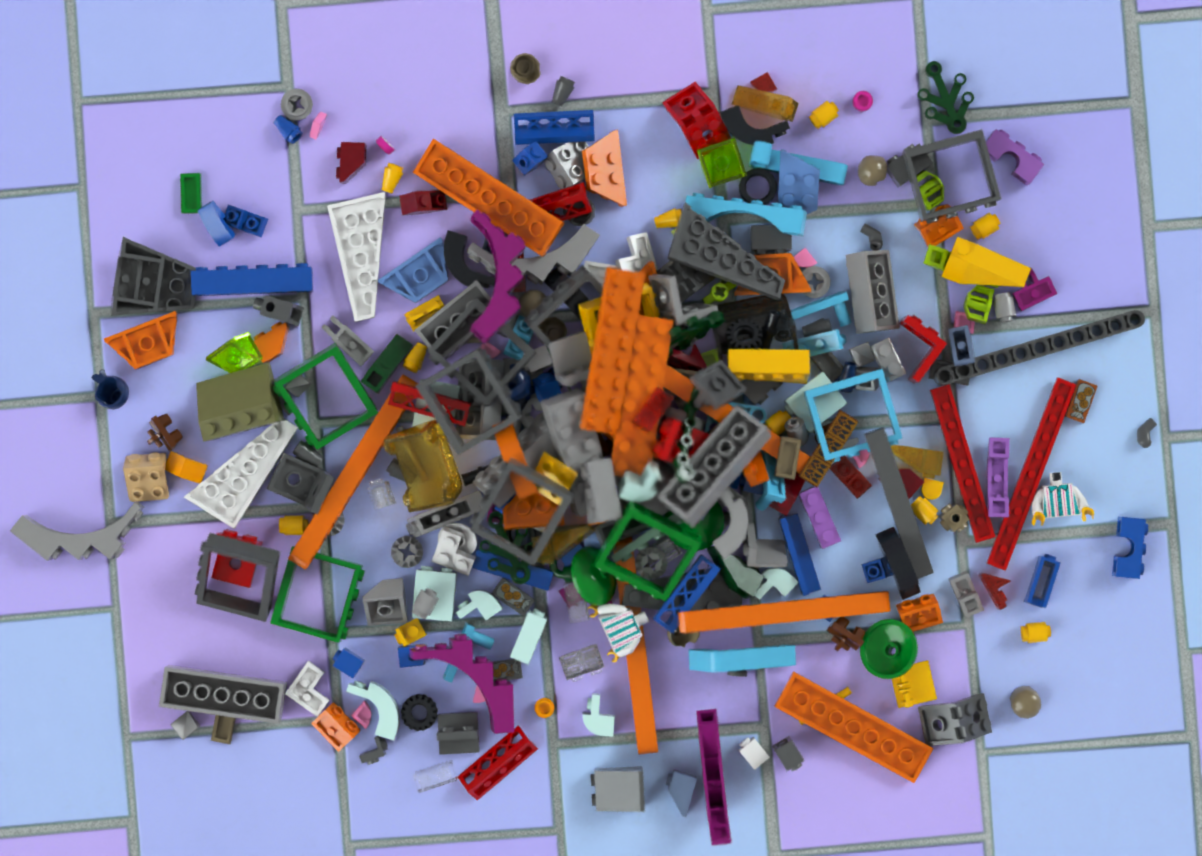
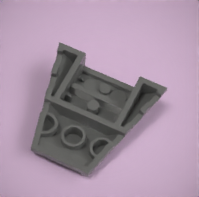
(149, 281)

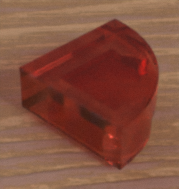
(764, 83)

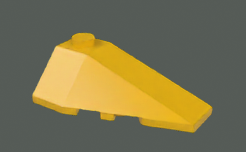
(980, 266)

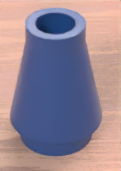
(289, 130)

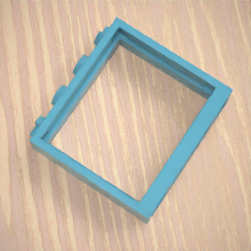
(854, 450)

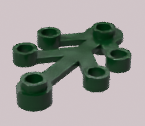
(947, 100)
(697, 328)
(516, 565)

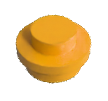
(544, 707)

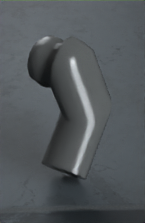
(874, 237)
(1143, 433)

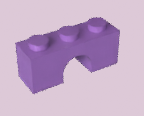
(1027, 164)
(819, 516)

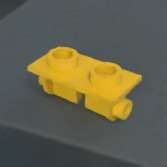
(423, 312)

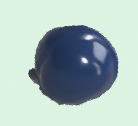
(520, 385)
(111, 391)

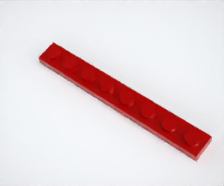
(962, 463)

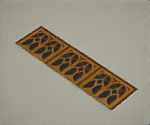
(835, 437)

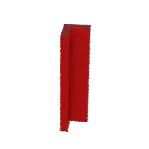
(565, 199)
(445, 400)
(499, 766)

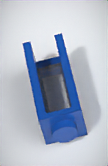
(1042, 581)

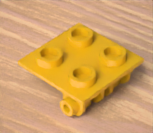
(557, 472)
(914, 686)

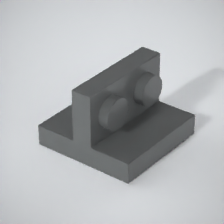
(716, 386)
(458, 733)

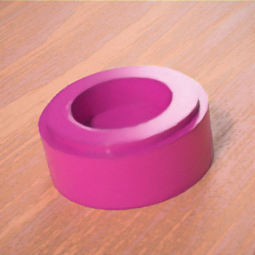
(862, 101)
(385, 145)

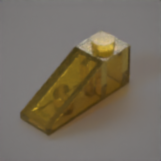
(766, 103)
(921, 460)
(562, 543)

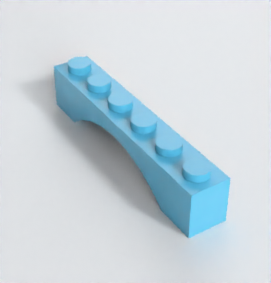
(787, 220)

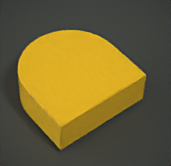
(931, 488)

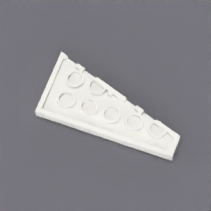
(358, 238)
(236, 483)

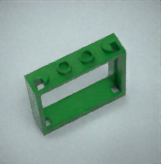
(351, 376)
(660, 523)
(347, 611)

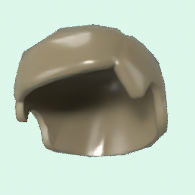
(525, 68)
(872, 170)
(530, 300)
(553, 328)
(681, 639)
(1025, 702)

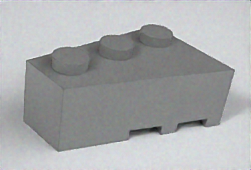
(600, 491)

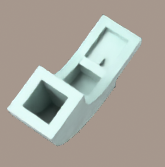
(385, 703)

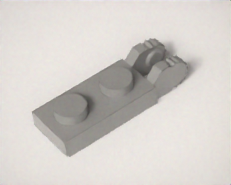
(349, 342)

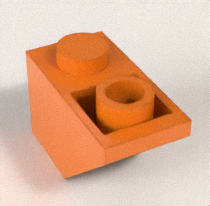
(272, 343)

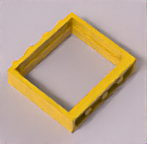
(588, 315)

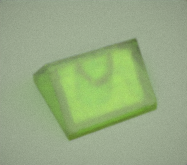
(721, 163)
(236, 354)

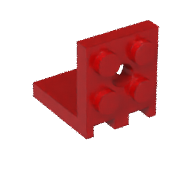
(696, 117)
(930, 337)
(666, 447)
(223, 570)

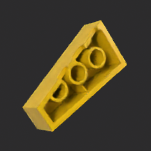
(770, 365)

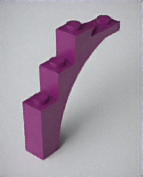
(508, 277)
(496, 694)
(713, 777)

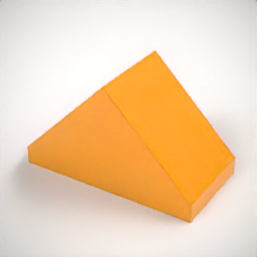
(185, 467)

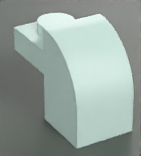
(637, 487)
(776, 577)
(483, 601)
(598, 723)

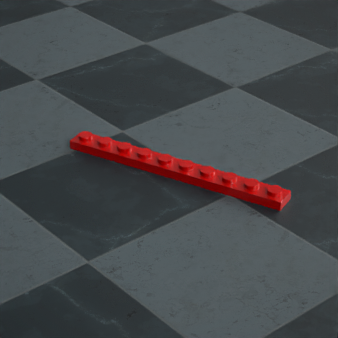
(1031, 473)

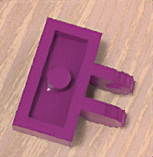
(1035, 292)

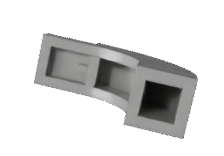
(737, 529)

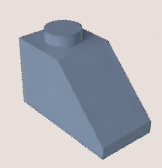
(961, 345)
(681, 789)

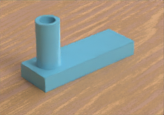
(836, 300)
(819, 343)
(774, 488)
(477, 638)

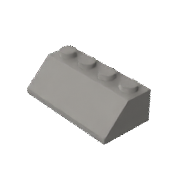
(872, 291)
(441, 320)
(480, 417)

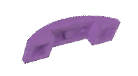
(997, 477)

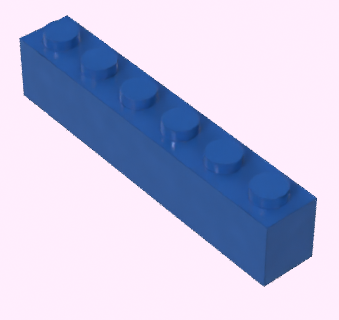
(252, 281)

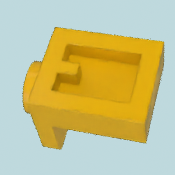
(409, 632)

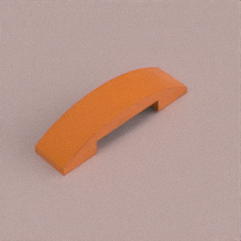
(510, 447)

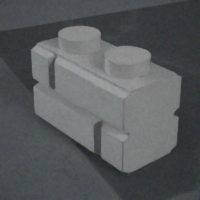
(887, 359)

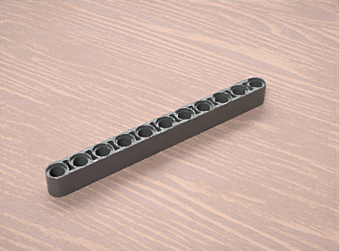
(1048, 347)

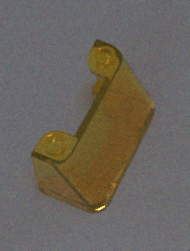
(426, 466)

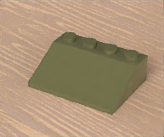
(237, 402)

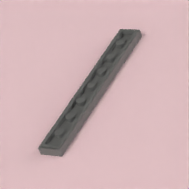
(898, 501)

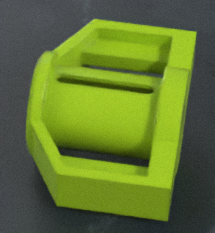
(930, 188)
(718, 292)
(978, 304)

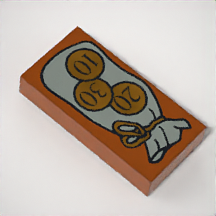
(1081, 401)

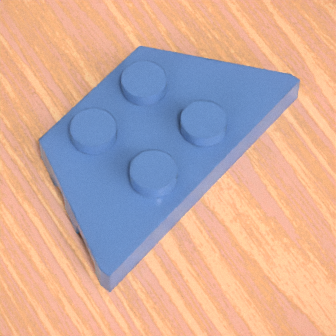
(798, 183)
(419, 274)

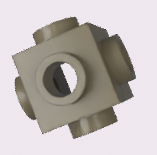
(946, 517)

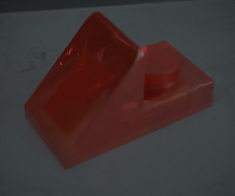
(992, 584)

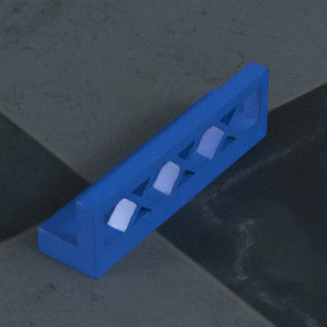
(554, 130)
(799, 554)
(539, 577)
(690, 596)

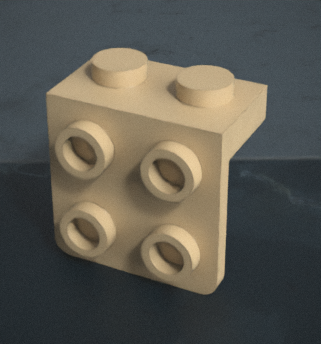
(146, 477)

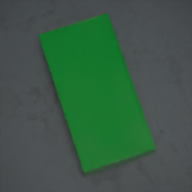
(190, 193)

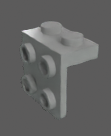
(567, 164)
(571, 358)
(763, 551)

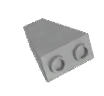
(444, 515)

